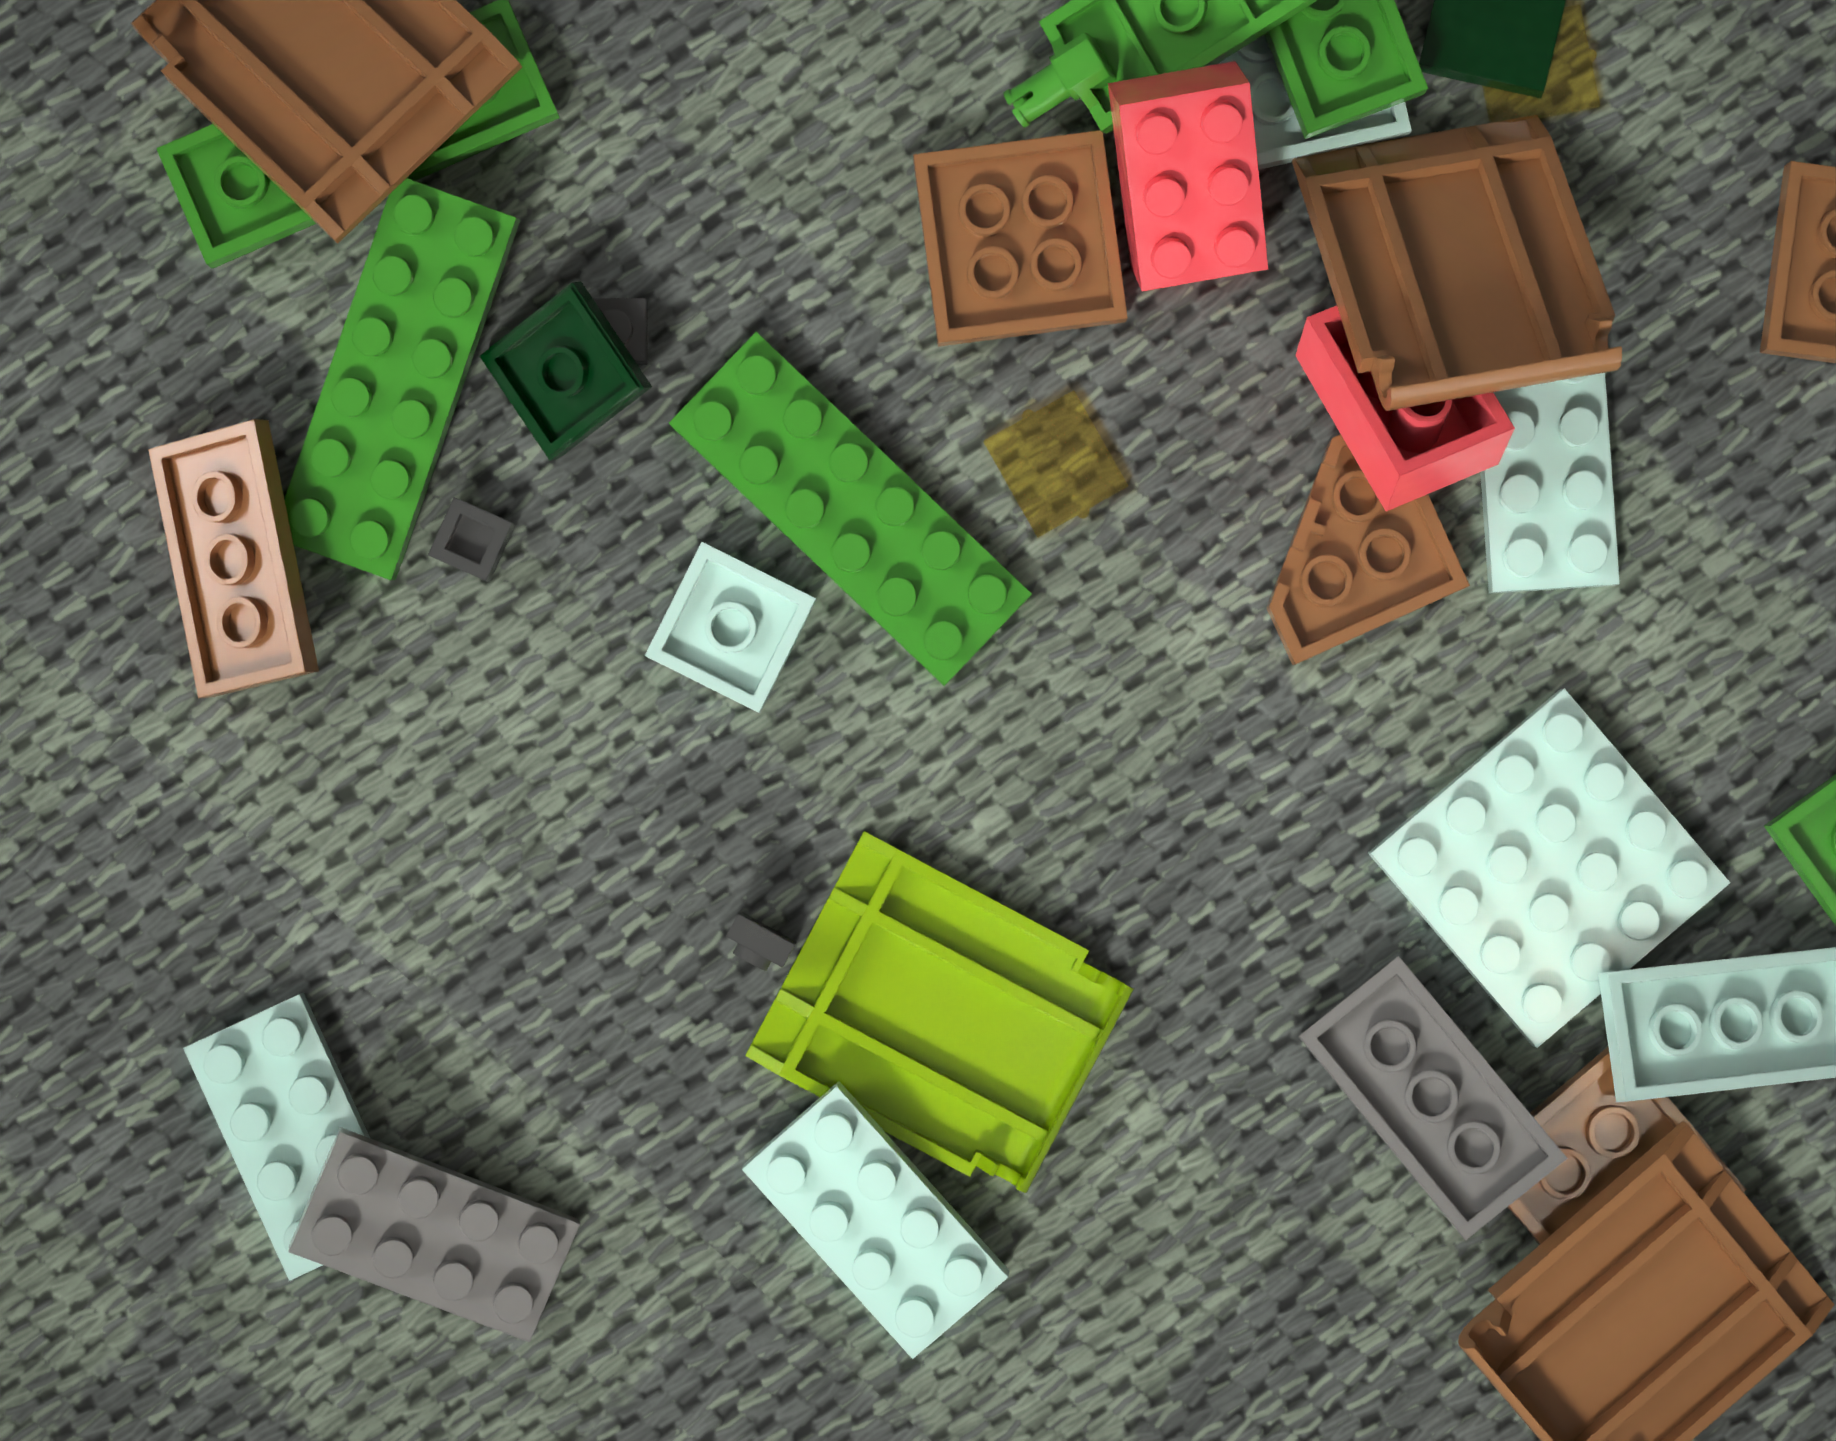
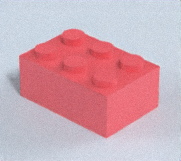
(1189, 175)
(1402, 449)

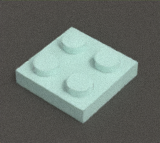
(731, 627)

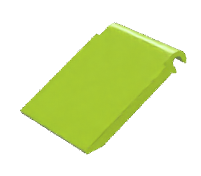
(941, 1015)

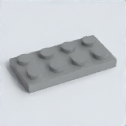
(1432, 1098)
(434, 1235)

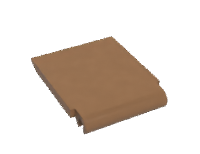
(330, 91)
(1459, 262)
(1646, 1306)

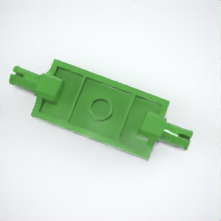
(1137, 39)

